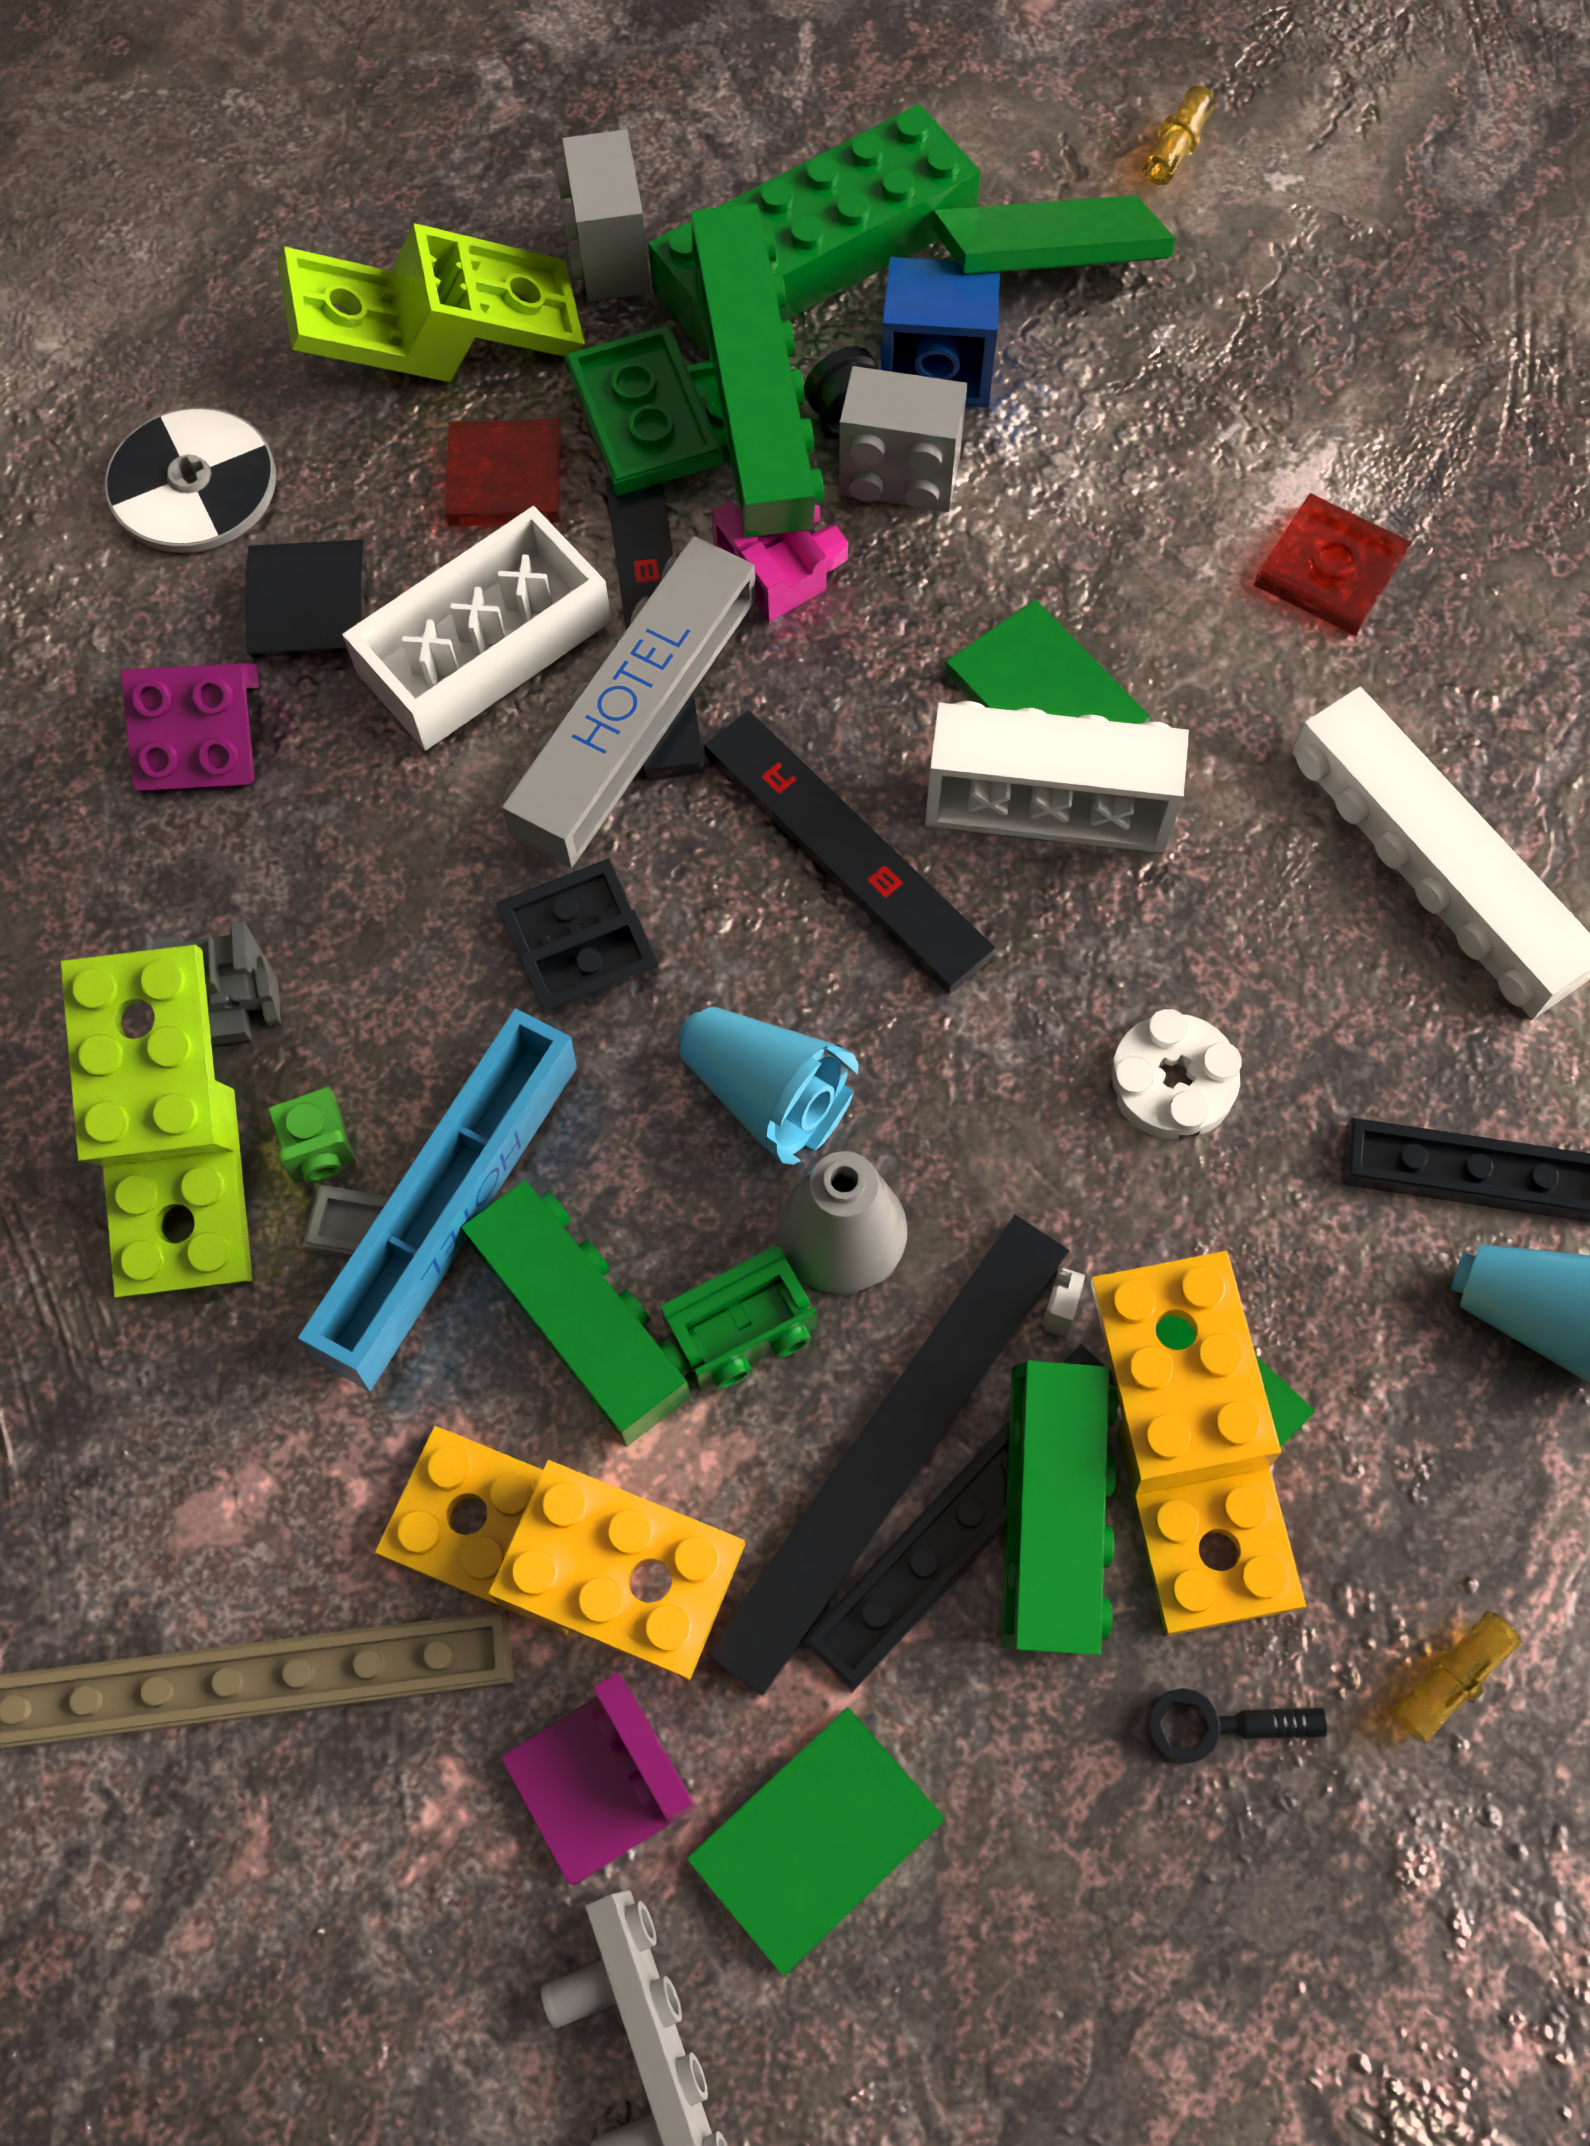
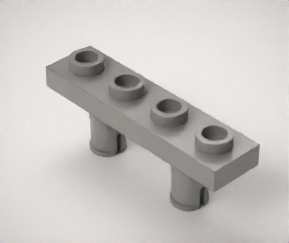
(649, 2012)

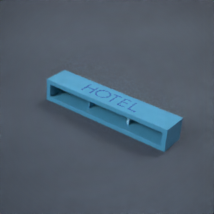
(444, 1188)

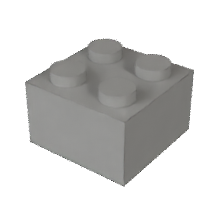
(604, 215)
(901, 438)

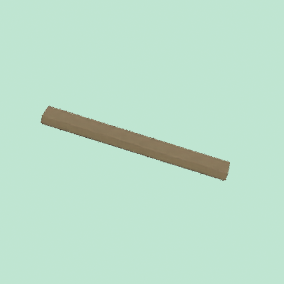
(255, 1680)

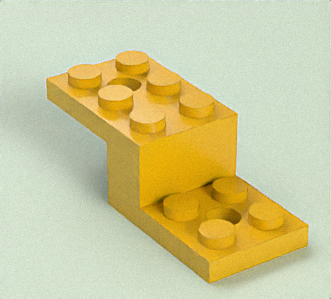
(1197, 1443)
(563, 1550)

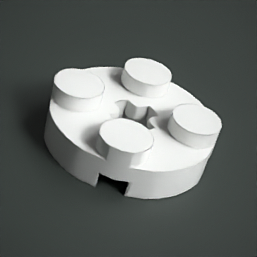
(1183, 1041)

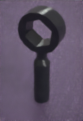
(1246, 1724)

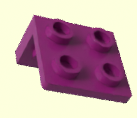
(189, 725)
(598, 1781)

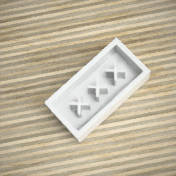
(479, 627)
(1056, 776)

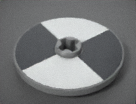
(157, 504)

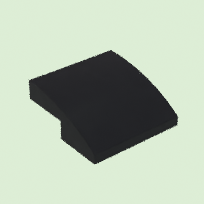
(304, 596)
(576, 935)

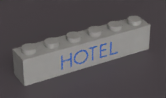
(629, 701)

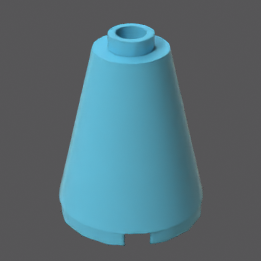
(770, 1078)
(1533, 1299)

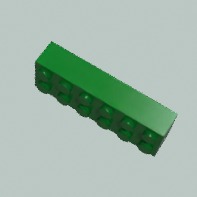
(836, 216)

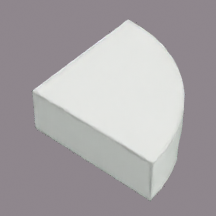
(1063, 1302)

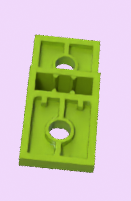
(429, 303)
(156, 1120)

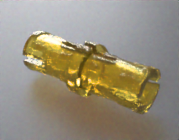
(1179, 135)
(1456, 1676)

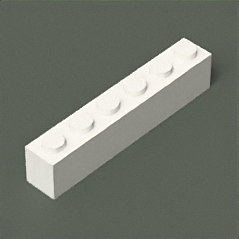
(1446, 852)

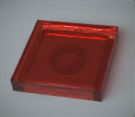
(503, 470)
(1332, 564)

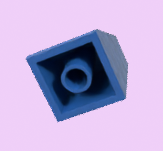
(941, 324)

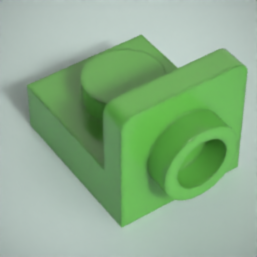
(312, 1136)

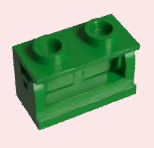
(740, 1319)

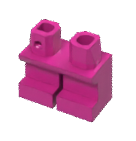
(787, 565)

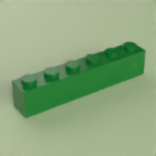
(753, 370)

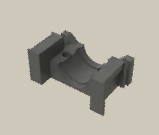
(235, 981)

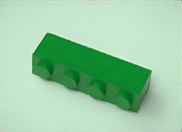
(578, 1311)
(1058, 1508)

